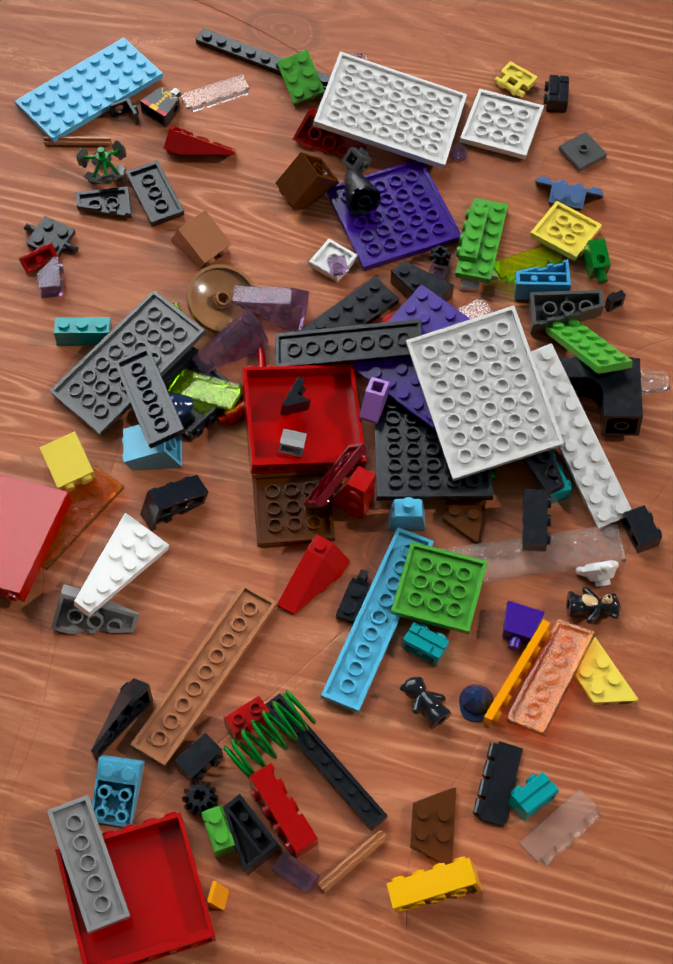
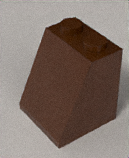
(306, 180)

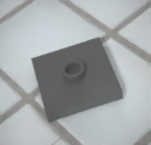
(582, 151)

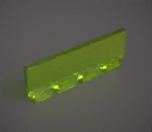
(538, 256)
(206, 389)

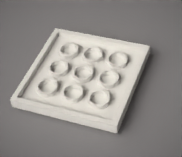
(502, 124)

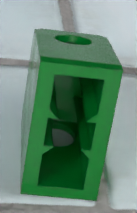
(596, 260)

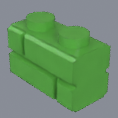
(218, 831)

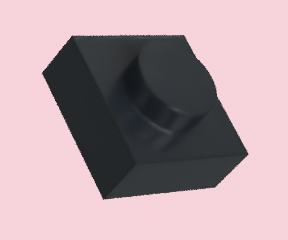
(614, 300)

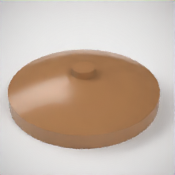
(211, 296)

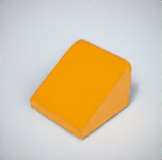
(217, 896)

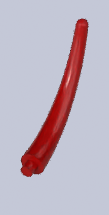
(238, 412)

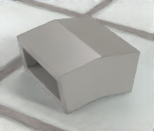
(292, 442)

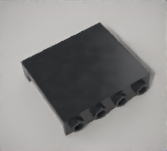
(202, 414)

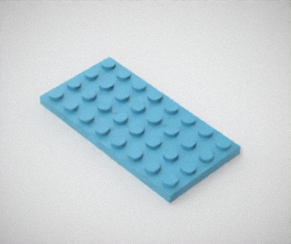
(88, 89)

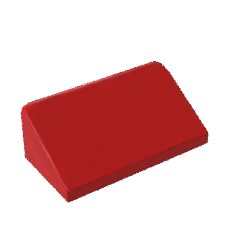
(38, 258)

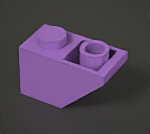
(374, 400)

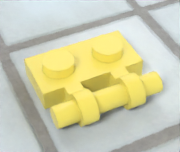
(518, 76)

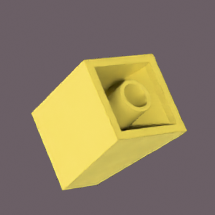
(68, 462)

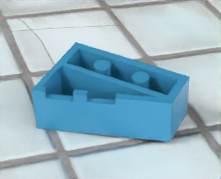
(542, 280)

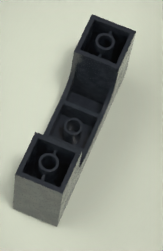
(614, 392)

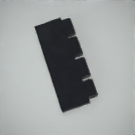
(501, 777)

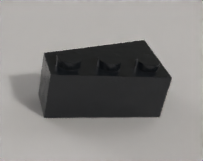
(408, 278)
(250, 835)

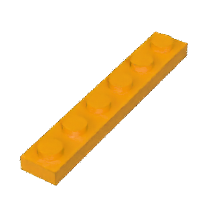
(513, 680)

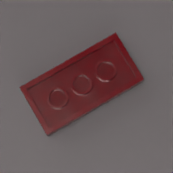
(332, 480)

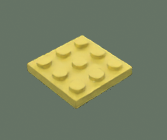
(565, 230)

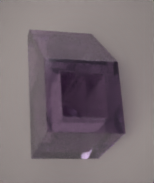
(50, 279)

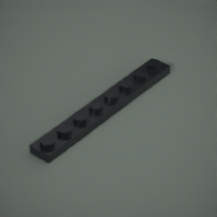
(333, 770)

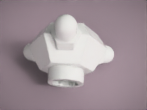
(599, 572)

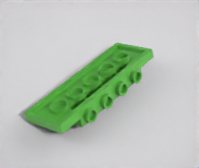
(480, 240)

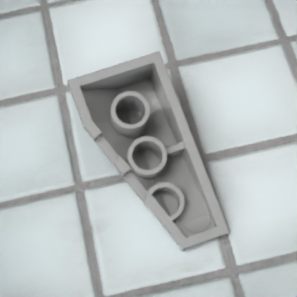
(108, 618)

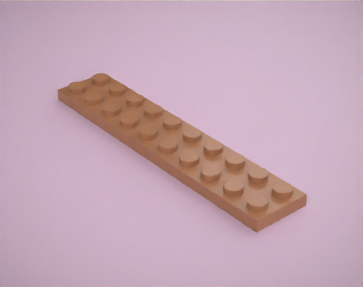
(203, 675)

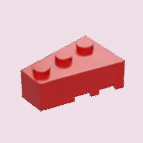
(356, 493)

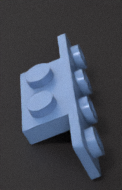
(568, 194)

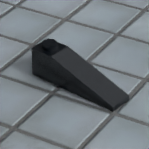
(130, 703)

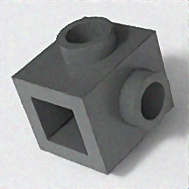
(357, 159)

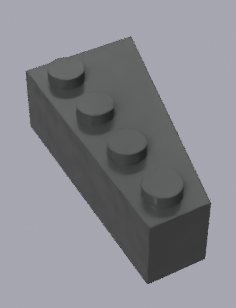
(562, 306)

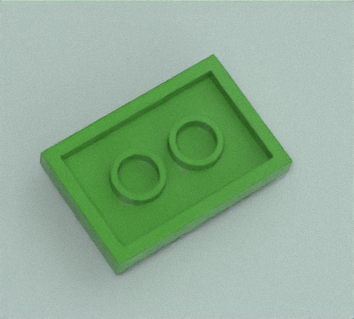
(301, 77)

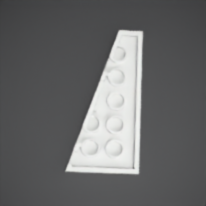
(122, 560)

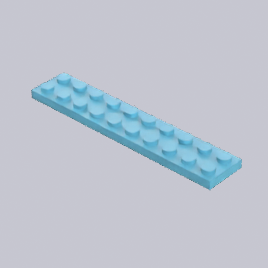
(371, 630)

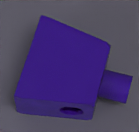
(520, 624)

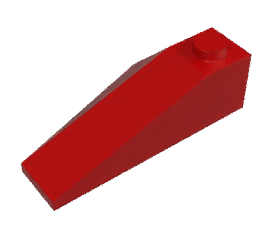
(183, 142)

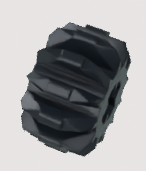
(204, 791)

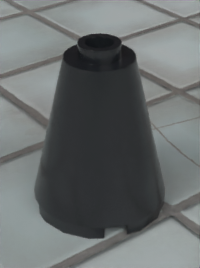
(360, 193)

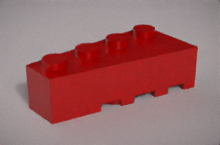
(282, 811)

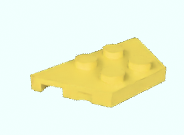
(601, 678)

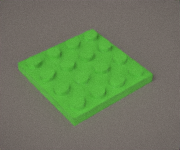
(439, 587)

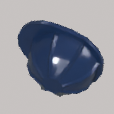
(475, 702)

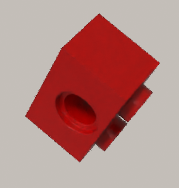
(243, 717)

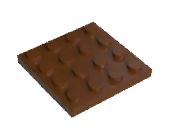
(281, 513)

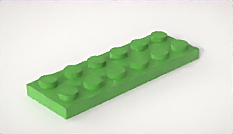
(588, 346)

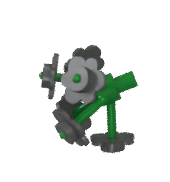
(102, 160)

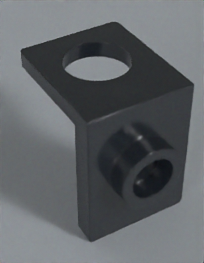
(127, 107)

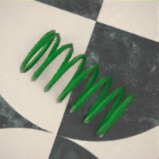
(245, 767)

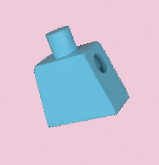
(407, 514)

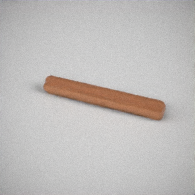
(79, 140)
(352, 861)

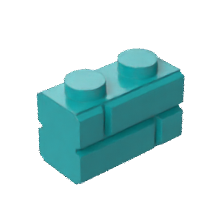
(425, 643)
(533, 795)

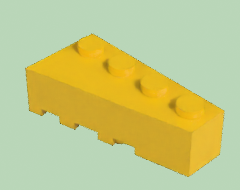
(434, 884)

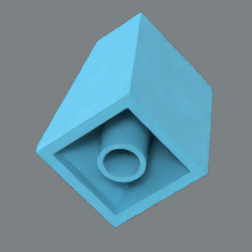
(140, 456)

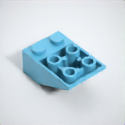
(117, 789)

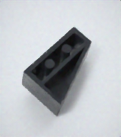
(172, 499)
(536, 520)

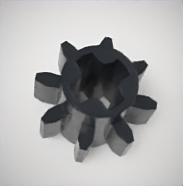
(440, 256)

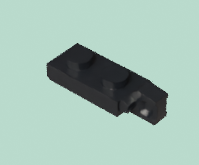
(353, 598)

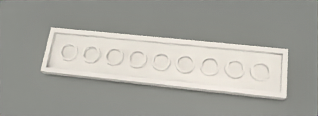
(581, 446)

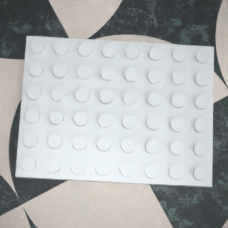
(390, 110)
(484, 393)

